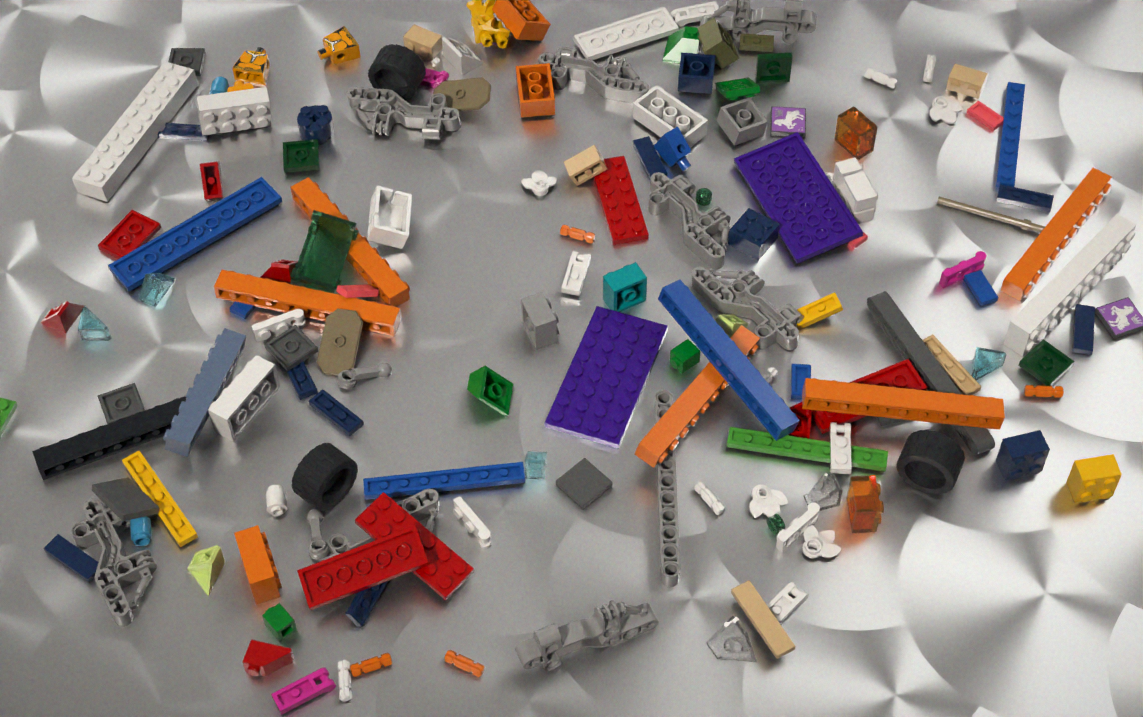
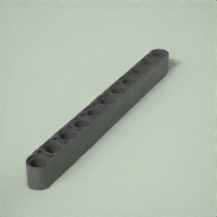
(931, 372)

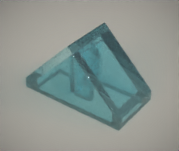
(155, 287)
(92, 328)
(986, 361)
(535, 465)

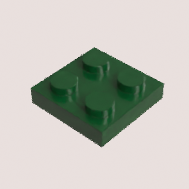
(773, 68)
(301, 156)
(1046, 363)

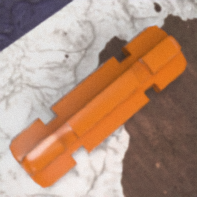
(578, 234)
(1043, 391)
(464, 663)
(371, 664)

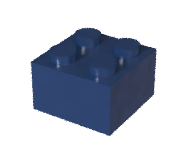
(696, 73)
(753, 234)
(1022, 455)

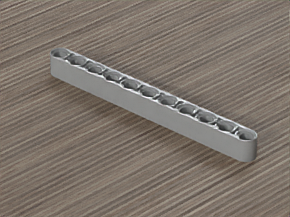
(666, 510)

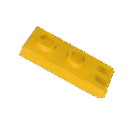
(819, 310)

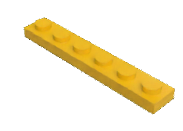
(168, 509)

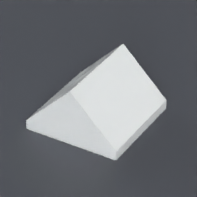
(460, 55)

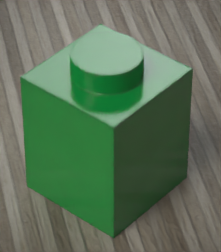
(684, 356)
(279, 622)

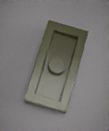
(756, 42)

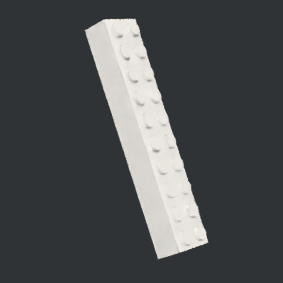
(135, 131)
(1069, 285)

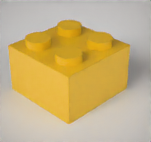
(1093, 478)

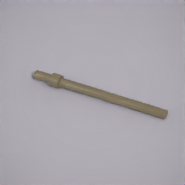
(1024, 224)

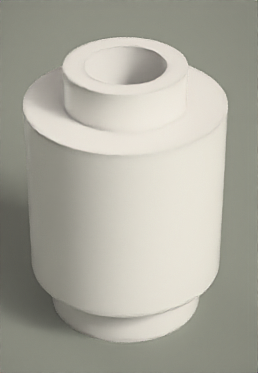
(276, 500)

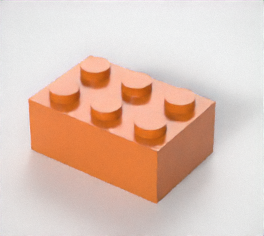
(522, 19)
(535, 90)
(258, 564)

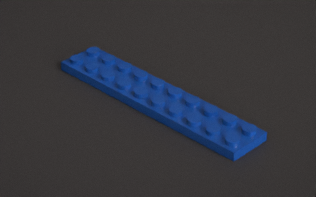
(195, 233)

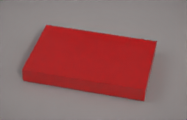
(129, 234)

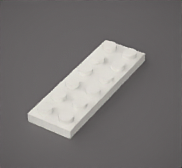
(626, 34)

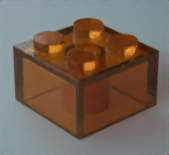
(855, 133)
(864, 504)

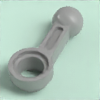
(381, 370)
(315, 518)

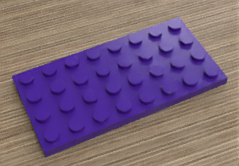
(798, 197)
(606, 377)

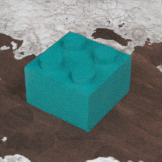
(624, 288)

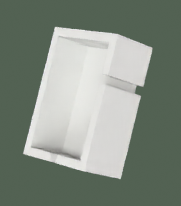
(855, 189)
(389, 222)

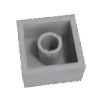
(742, 121)
(539, 320)

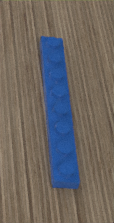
(1010, 134)
(444, 480)

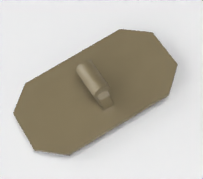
(465, 93)
(339, 341)

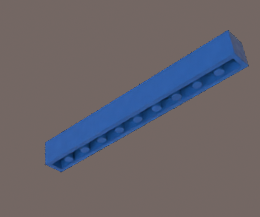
(728, 360)

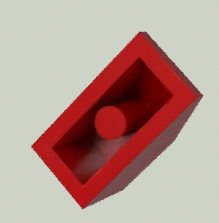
(211, 179)
(266, 658)

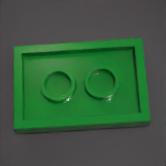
(739, 87)

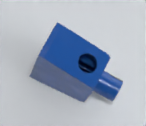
(674, 149)

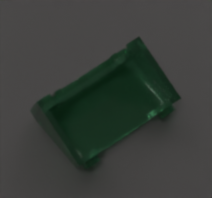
(324, 252)

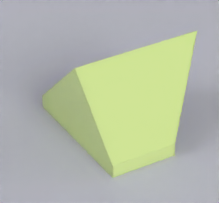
(730, 323)
(207, 566)

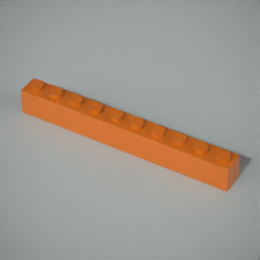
(1056, 234)
(361, 254)
(314, 303)
(903, 403)
(689, 405)

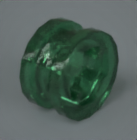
(702, 193)
(775, 524)

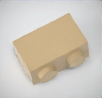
(423, 42)
(966, 81)
(585, 165)

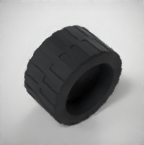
(397, 70)
(930, 461)
(324, 476)

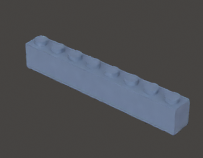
(206, 390)

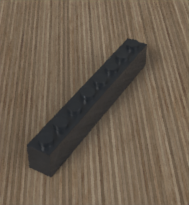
(106, 440)

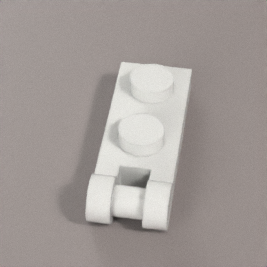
(693, 13)
(576, 273)
(278, 324)
(840, 448)
(472, 522)
(797, 527)
(784, 605)

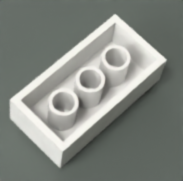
(234, 111)
(664, 112)
(244, 398)

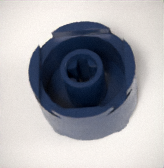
(315, 123)

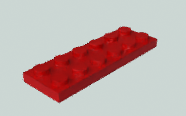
(620, 203)
(897, 375)
(363, 567)
(446, 568)

